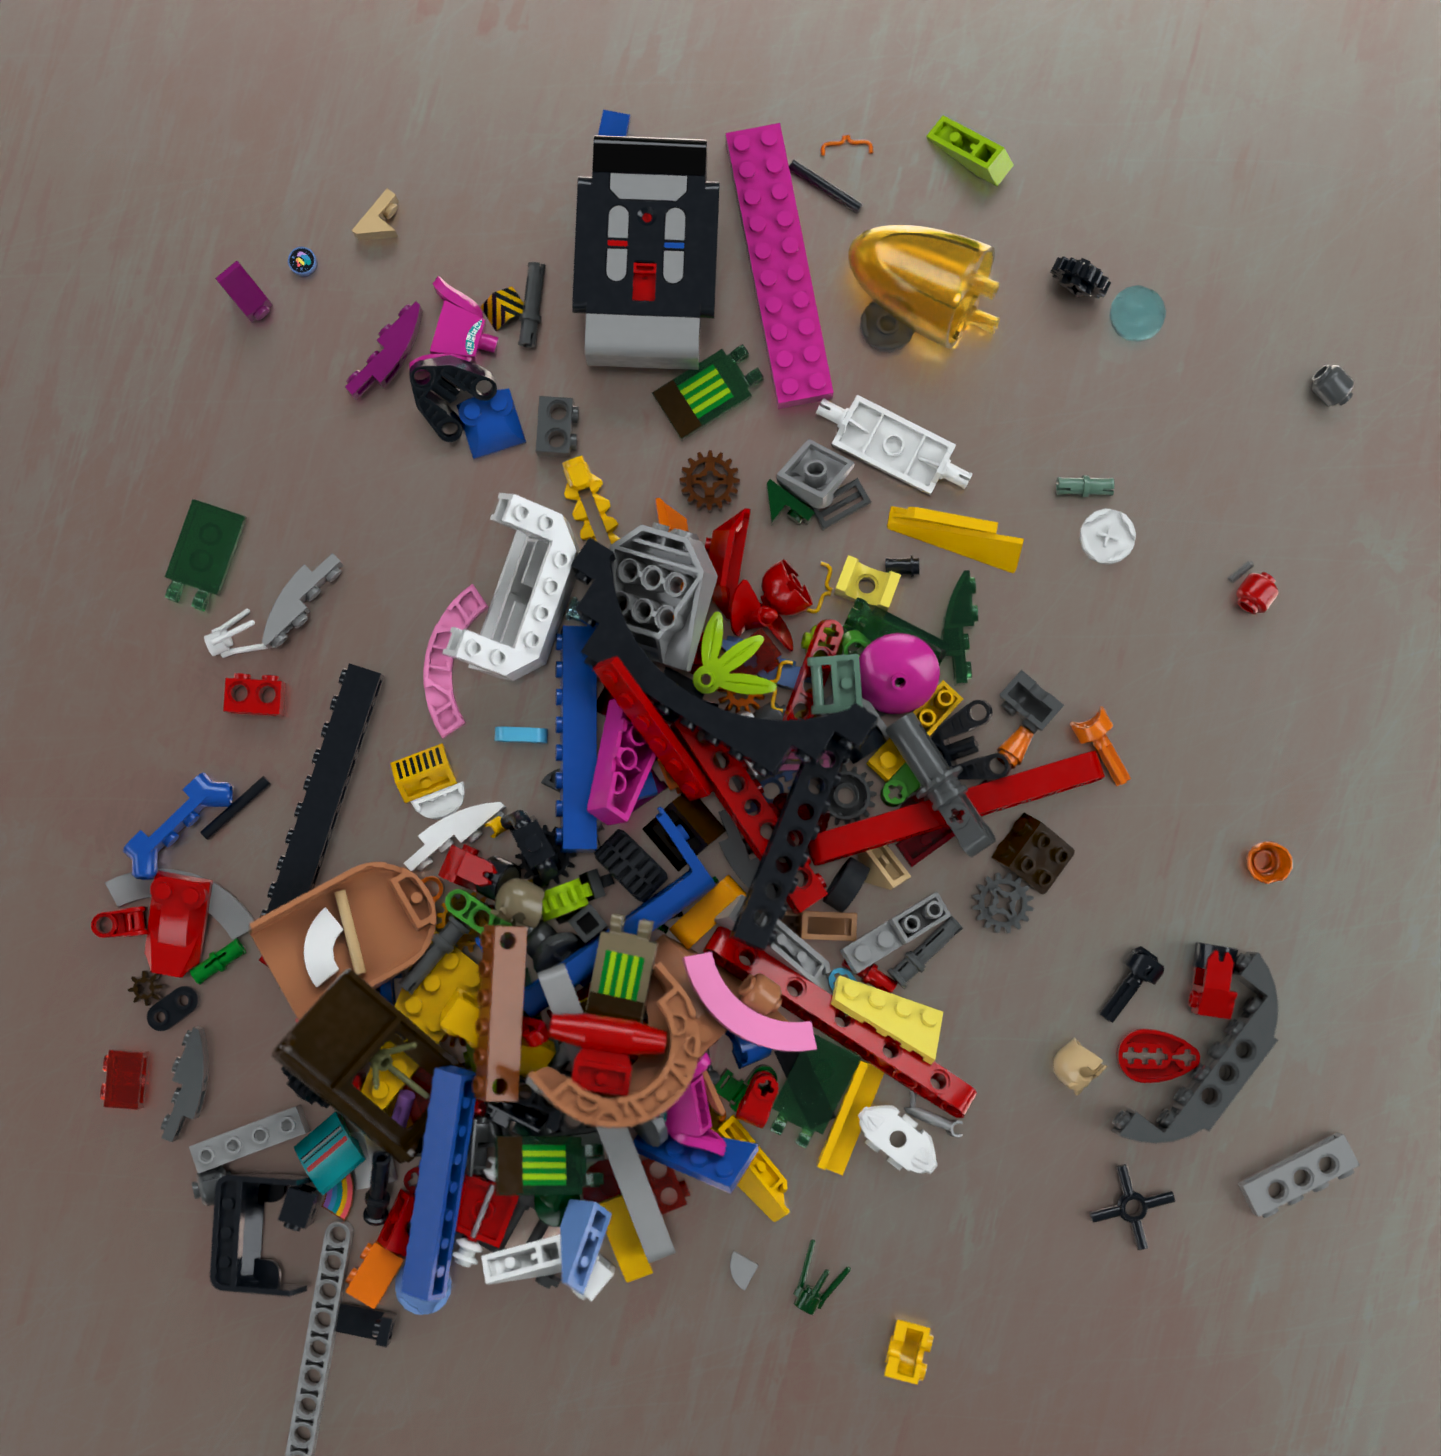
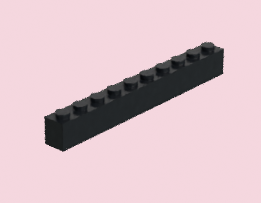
(326, 785)

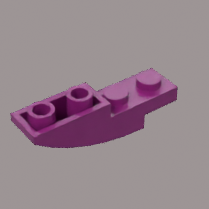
(396, 344)

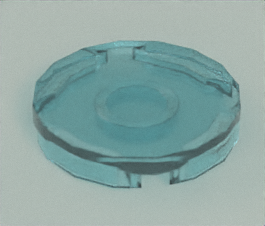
(1137, 313)

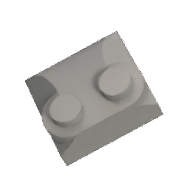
(814, 474)

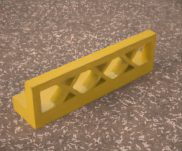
(846, 1125)

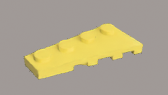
(904, 1020)

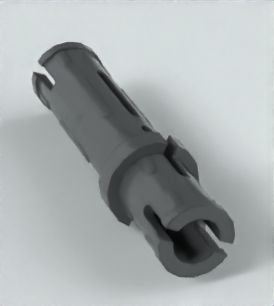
(530, 317)

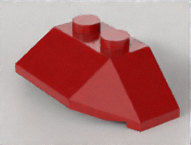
(726, 555)

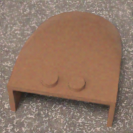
(391, 919)

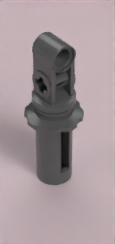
(940, 784)

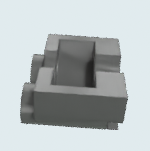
(1030, 702)

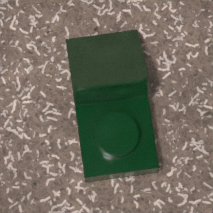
(780, 499)

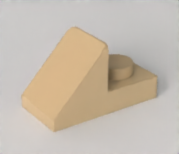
(372, 223)

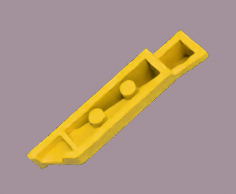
(958, 534)
(762, 1179)

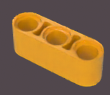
(702, 915)

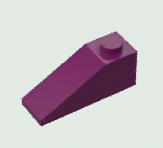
(244, 292)

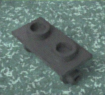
(477, 1155)

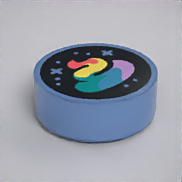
(302, 261)

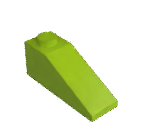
(971, 150)

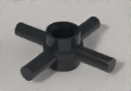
(1136, 1218)

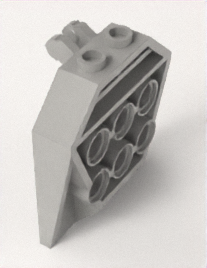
(677, 559)

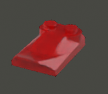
(176, 923)

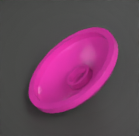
(893, 658)

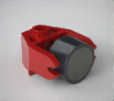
(476, 873)
(1212, 981)

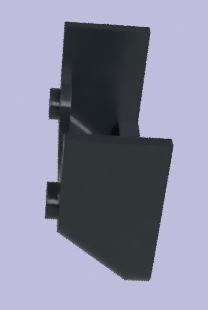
(238, 1234)

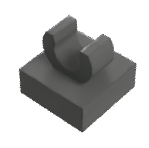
(596, 883)

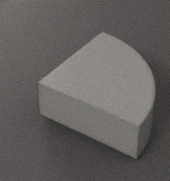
(742, 1269)

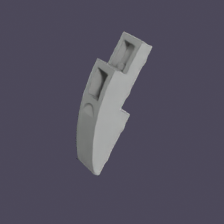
(289, 606)
(895, 932)

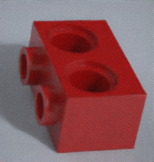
(254, 702)

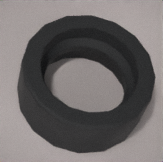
(846, 884)

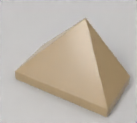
(884, 867)

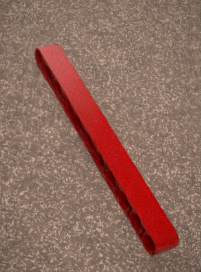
(986, 798)

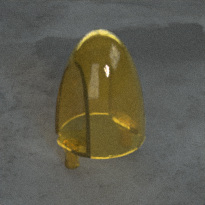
(926, 278)

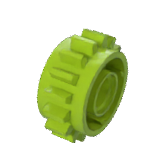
(565, 899)

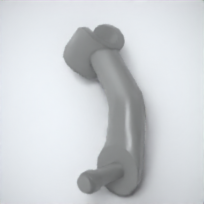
(931, 1118)

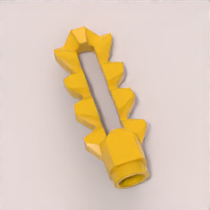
(580, 478)

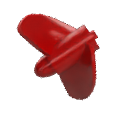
(749, 614)

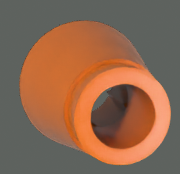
(1016, 746)

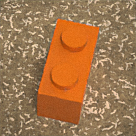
(374, 1275)

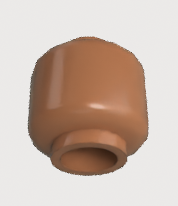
(760, 994)

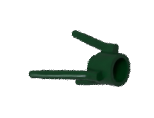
(809, 1298)

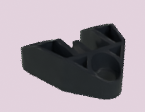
(459, 372)
(959, 724)

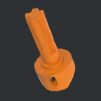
(1095, 732)

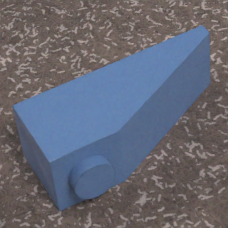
(581, 1240)

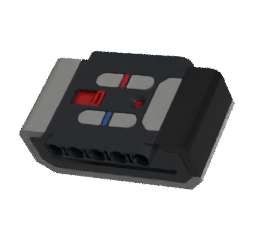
(645, 251)

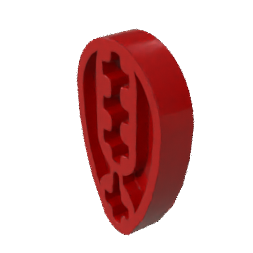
(1150, 1071)

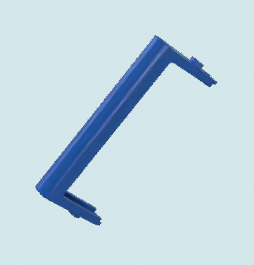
(658, 908)

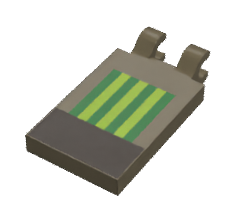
(622, 971)

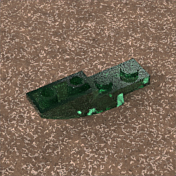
(960, 615)

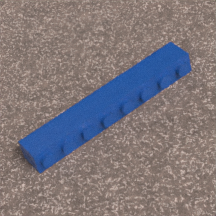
(577, 742)
(439, 1184)

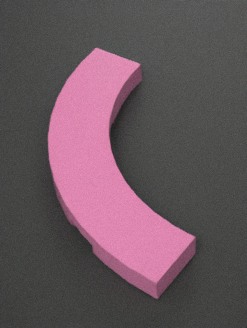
(439, 667)
(738, 1017)

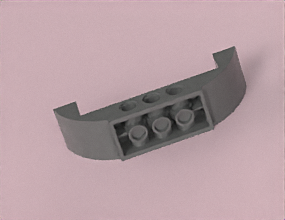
(1252, 1029)

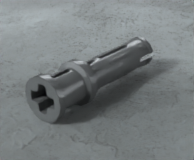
(442, 944)
(916, 960)

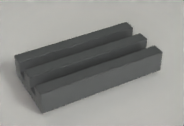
(860, 493)

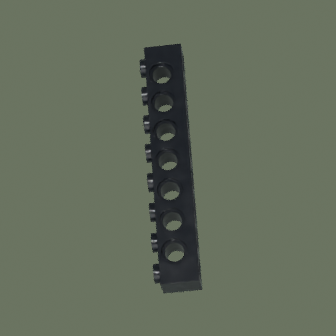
(745, 928)

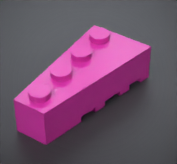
(620, 768)

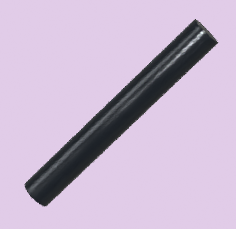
(825, 186)
(235, 807)

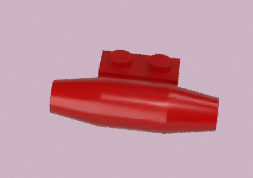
(605, 1048)

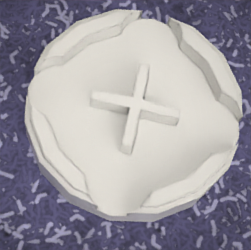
(1107, 536)

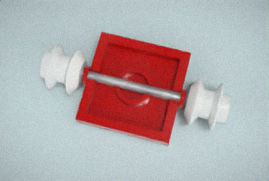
(481, 1216)

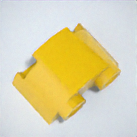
(907, 1351)

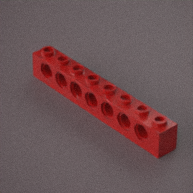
(749, 826)

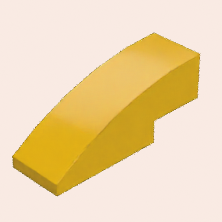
(625, 1240)

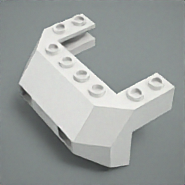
(527, 596)

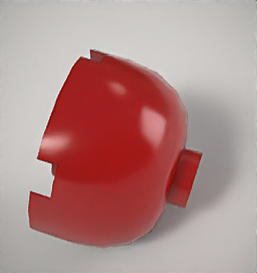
(784, 591)

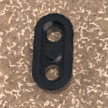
(172, 1008)

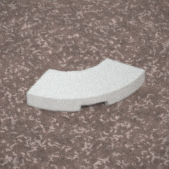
(319, 947)

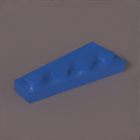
(716, 1170)

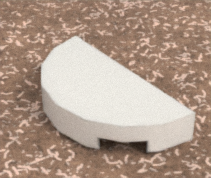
(441, 803)

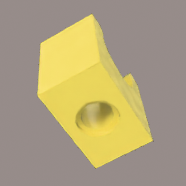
(855, 572)

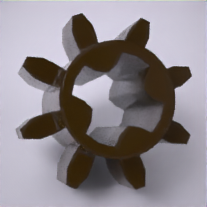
(138, 988)

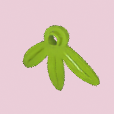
(720, 669)

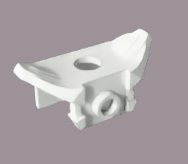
(914, 1155)

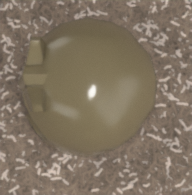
(519, 902)

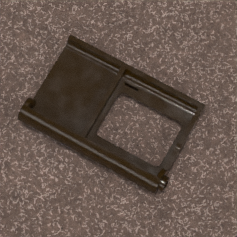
(340, 1039)

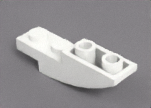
(463, 825)

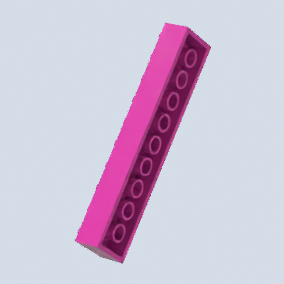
(779, 266)

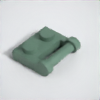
(844, 681)

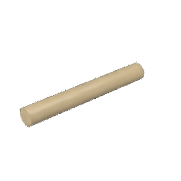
(350, 932)

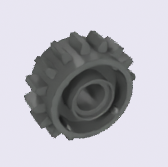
(861, 799)

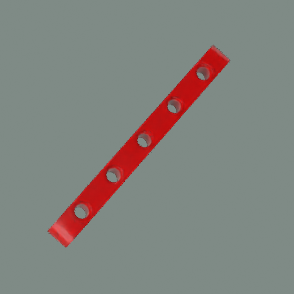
(860, 1038)

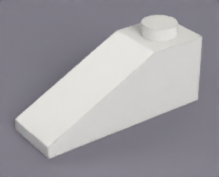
(523, 1261)

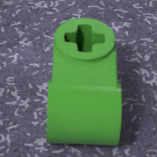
(904, 781)

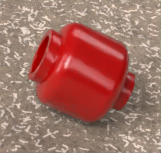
(1257, 593)

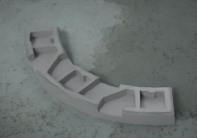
(222, 906)

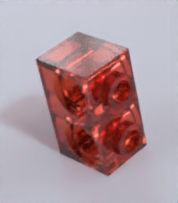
(668, 1180)

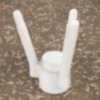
(220, 639)

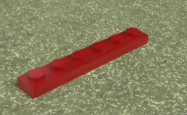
(653, 728)

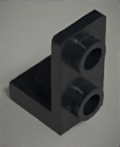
(366, 1323)

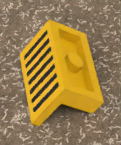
(423, 773)

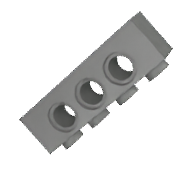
(249, 1138)
(1342, 1165)

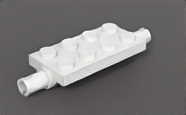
(893, 444)

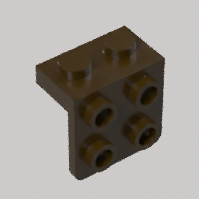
(1034, 853)

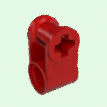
(125, 922)
(757, 1104)

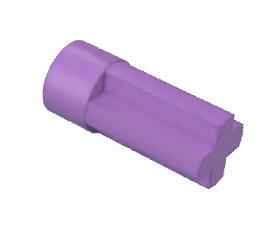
(403, 1107)

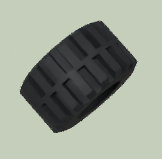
(630, 865)

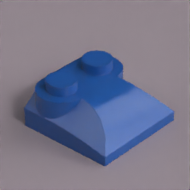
(491, 424)

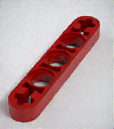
(798, 694)

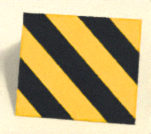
(502, 306)

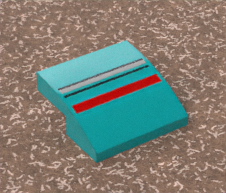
(329, 1153)

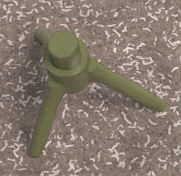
(383, 1061)

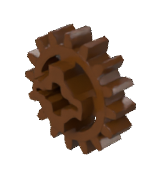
(696, 480)

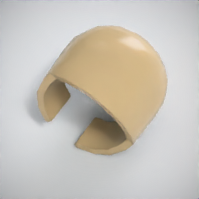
(1077, 1066)

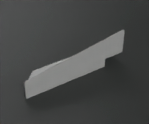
(786, 947)

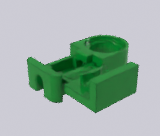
(734, 1089)

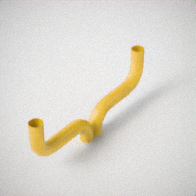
(826, 586)
(776, 680)

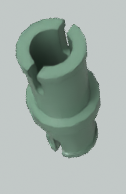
(1085, 486)

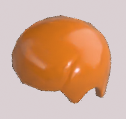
(1269, 862)

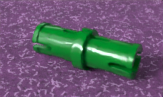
(217, 961)

